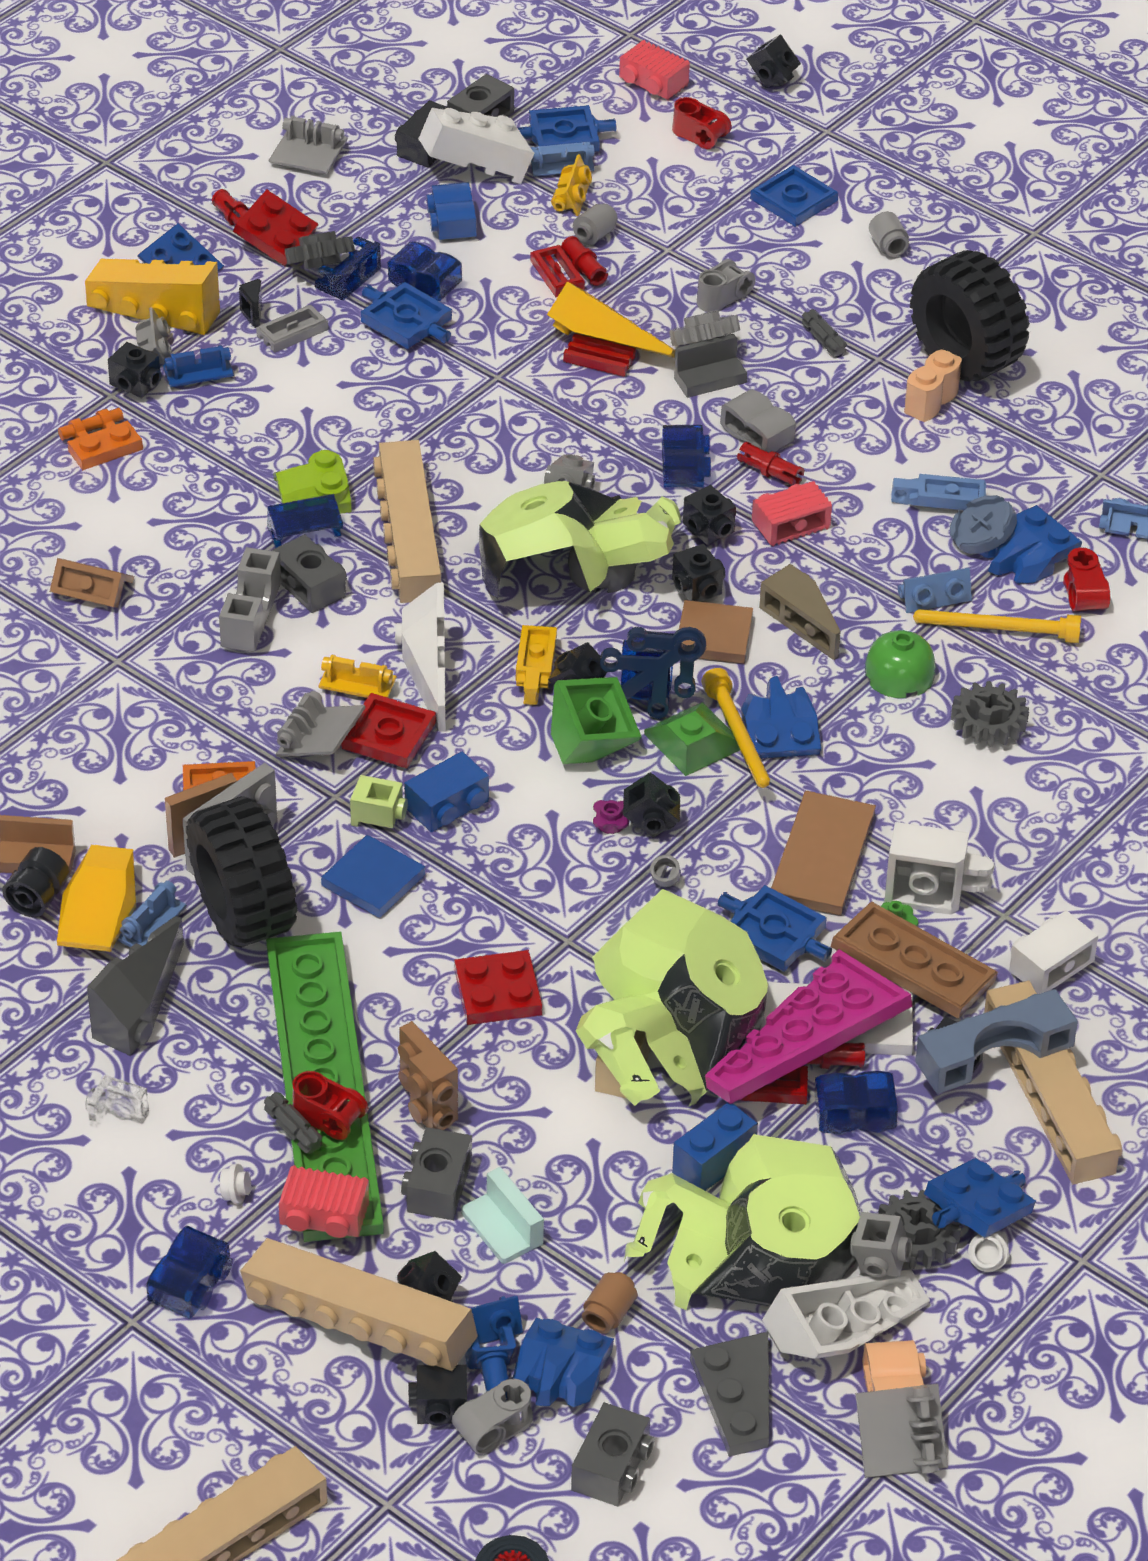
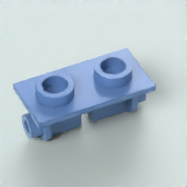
(553, 158)
(1121, 514)
(936, 590)
(152, 914)

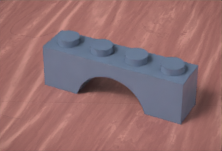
(1034, 1024)

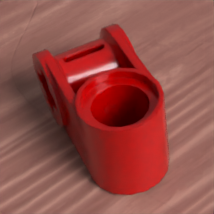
(695, 122)
(1085, 581)
(327, 1104)

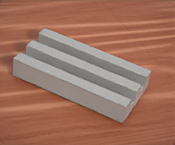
(292, 328)

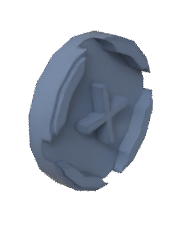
(983, 524)

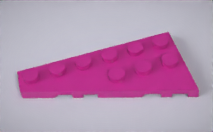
(810, 1022)

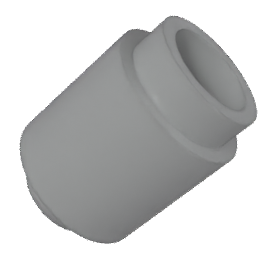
(595, 223)
(889, 234)

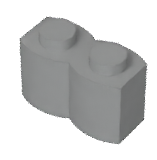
(757, 421)

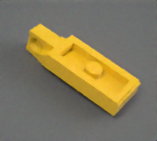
(535, 660)

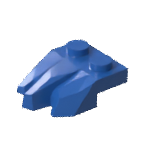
(1032, 547)
(781, 722)
(562, 1362)

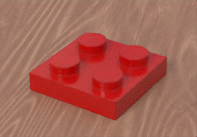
(274, 226)
(390, 730)
(498, 987)

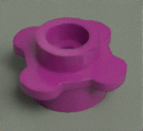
(609, 816)

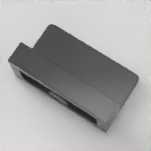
(708, 366)

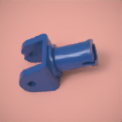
(493, 1359)

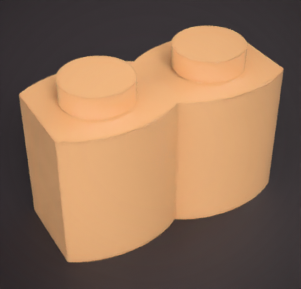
(932, 385)
(893, 1365)

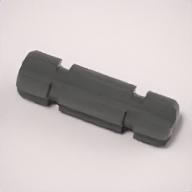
(824, 333)
(293, 1123)

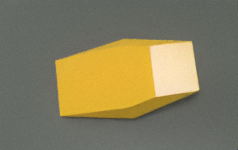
(98, 899)

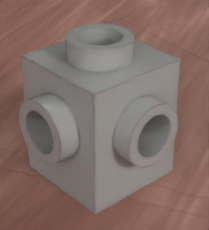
(572, 469)
(880, 1244)

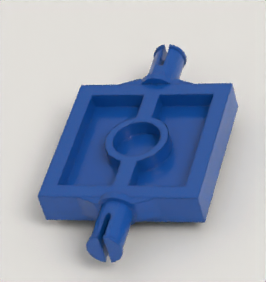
(566, 126)
(406, 315)
(778, 926)
(979, 1198)

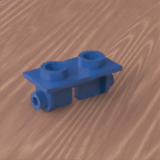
(184, 369)
(493, 1315)

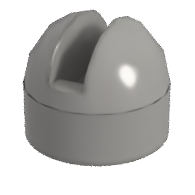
(658, 870)

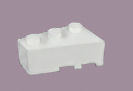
(477, 140)

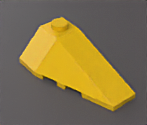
(590, 317)

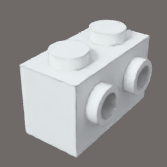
(1053, 952)

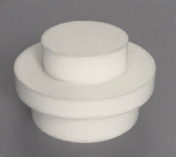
(235, 1183)
(988, 1253)

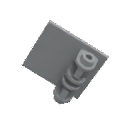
(309, 145)
(316, 728)
(901, 1430)

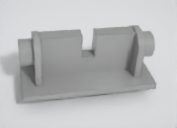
(153, 334)

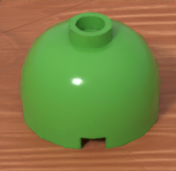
(900, 664)

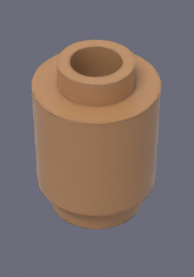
(609, 1302)

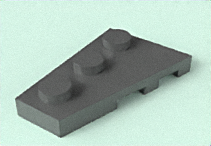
(737, 1390)

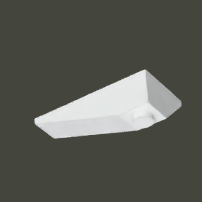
(424, 648)
(841, 1314)

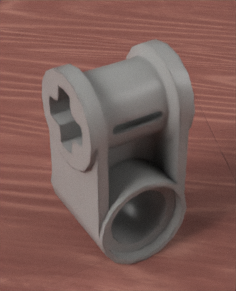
(723, 286)
(492, 1419)

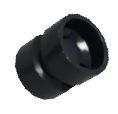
(36, 882)

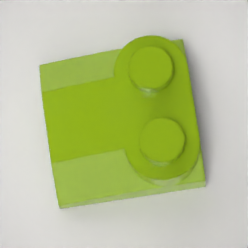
(318, 478)

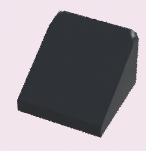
(251, 301)

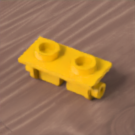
(572, 187)
(344, 677)

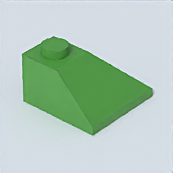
(591, 719)
(693, 738)

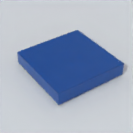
(794, 195)
(373, 876)

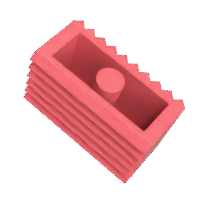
(654, 69)
(791, 513)
(324, 1202)

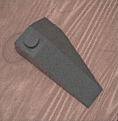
(131, 990)

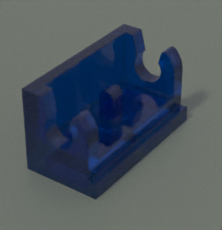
(352, 271)
(303, 517)

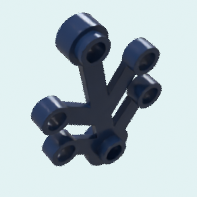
(656, 668)

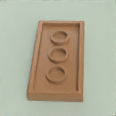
(824, 851)
(915, 959)

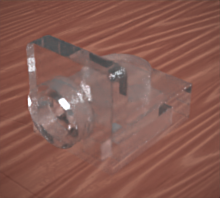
(117, 1098)

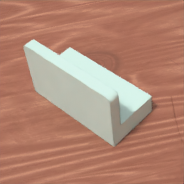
(505, 1218)

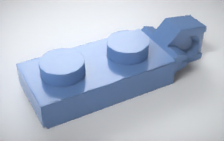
(937, 491)

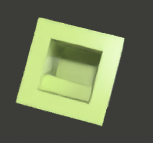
(377, 802)

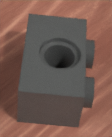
(485, 96)
(311, 573)
(438, 1173)
(612, 1433)

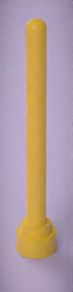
(1066, 628)
(718, 686)

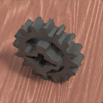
(319, 250)
(989, 713)
(927, 1239)

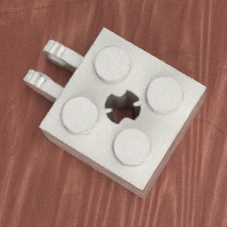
(933, 868)

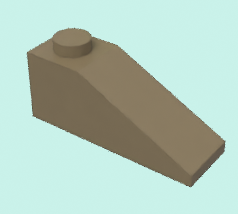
(799, 605)

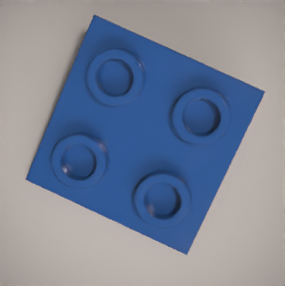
(177, 246)

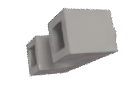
(248, 610)

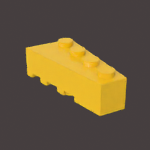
(178, 292)

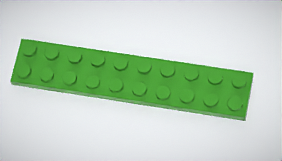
(320, 1036)

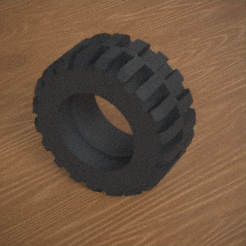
(971, 311)
(241, 871)

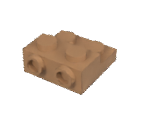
(428, 1078)

